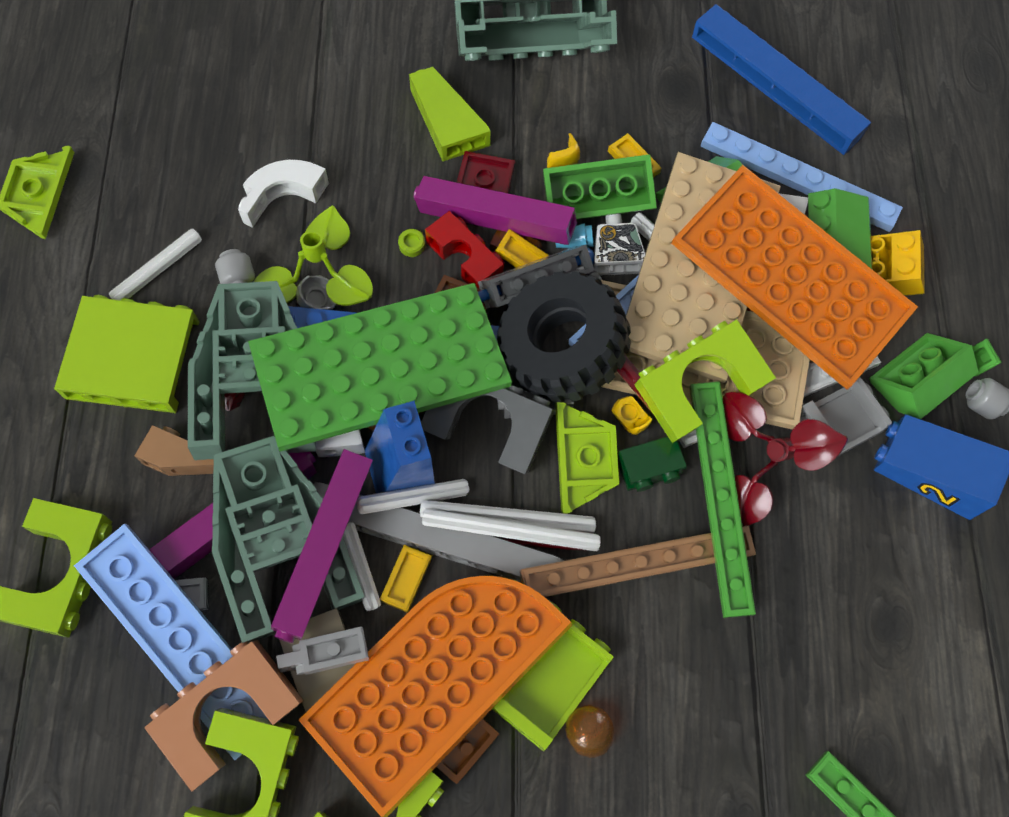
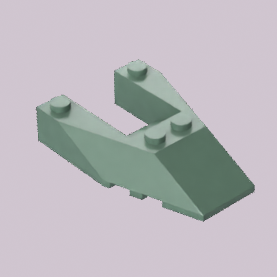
(225, 359)
(262, 520)

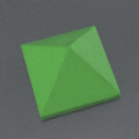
(985, 356)

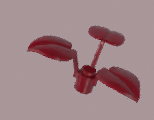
(810, 444)

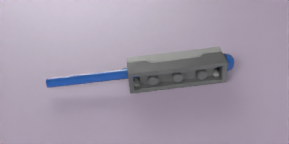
(503, 287)

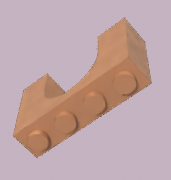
(179, 728)

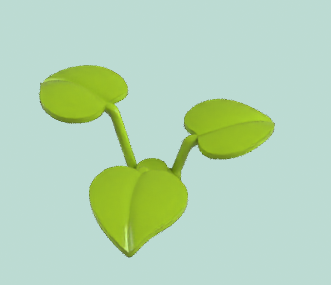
(327, 231)

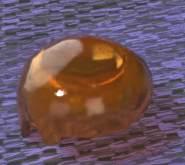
(589, 731)

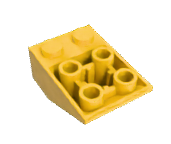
(900, 260)

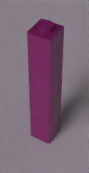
(497, 210)
(195, 537)
(320, 547)

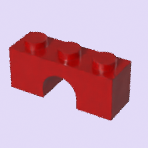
(452, 236)

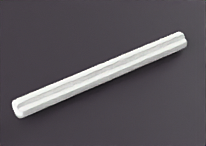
(548, 519)
(511, 529)

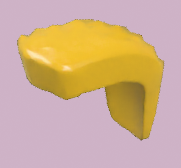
(565, 157)
(631, 415)

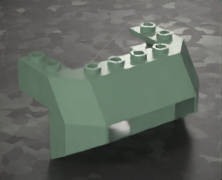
(532, 29)

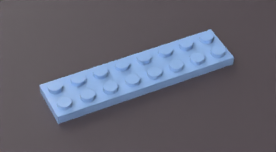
(161, 618)

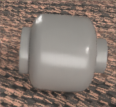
(234, 267)
(988, 398)

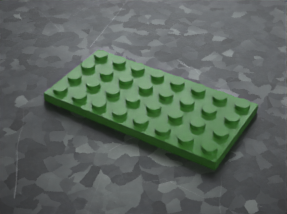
(355, 366)

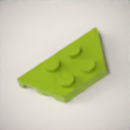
(35, 188)
(584, 456)

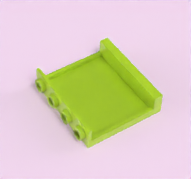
(125, 353)
(554, 686)

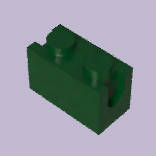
(650, 464)

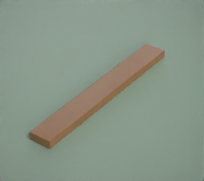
(625, 564)

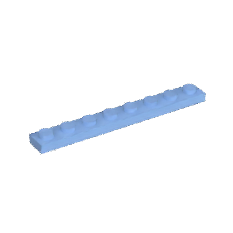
(792, 171)

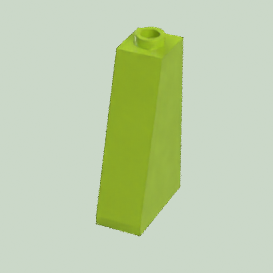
(447, 116)

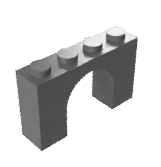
(529, 425)

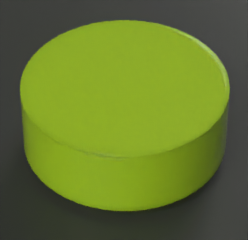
(411, 242)

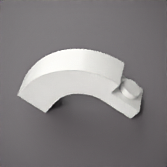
(281, 179)

